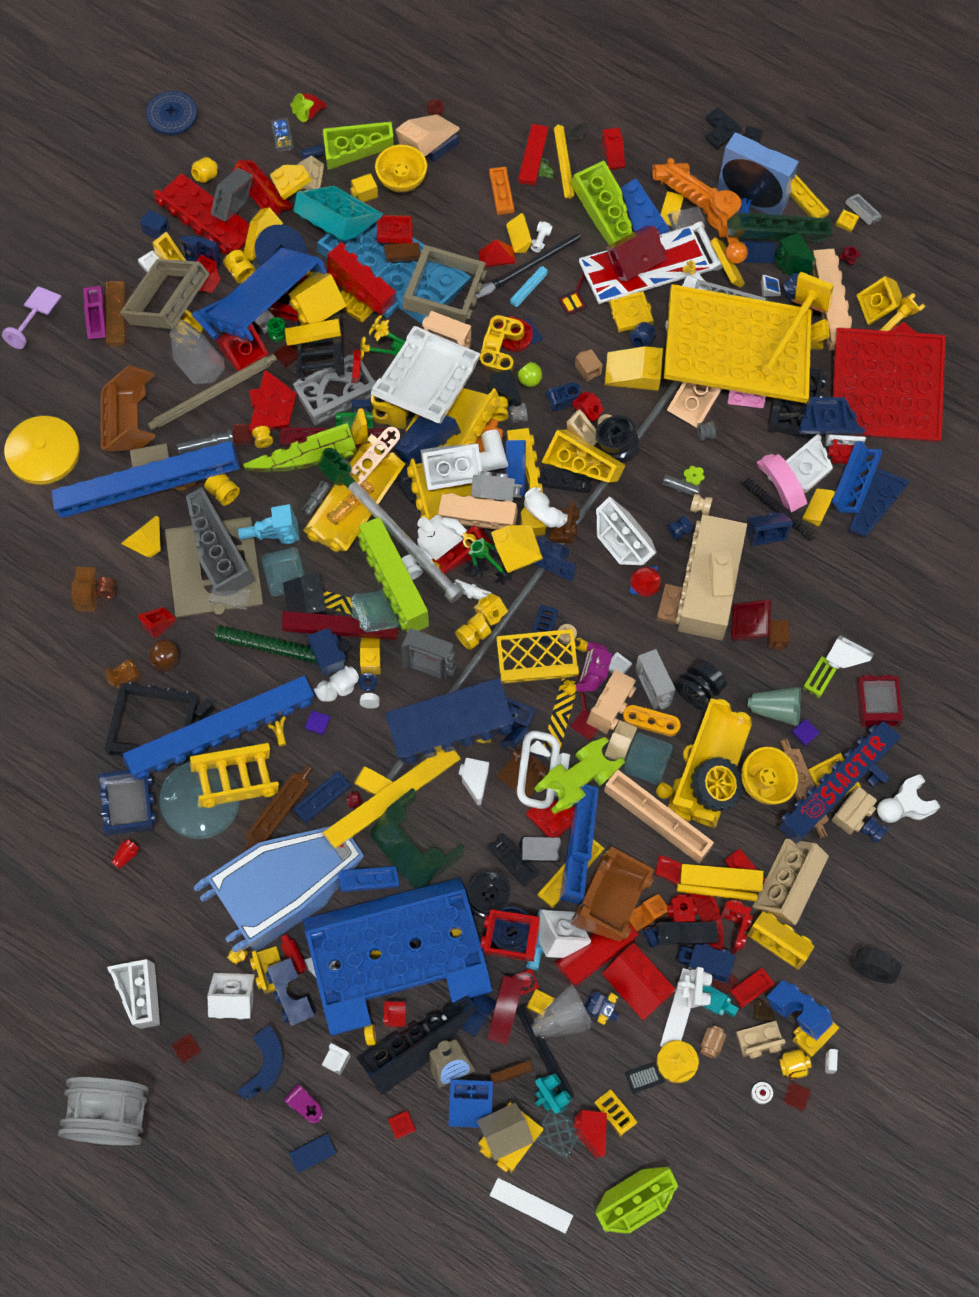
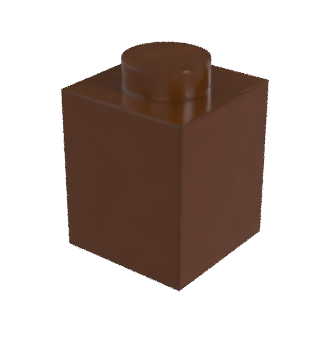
(779, 635)

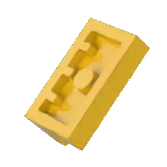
(261, 961)
(808, 1044)

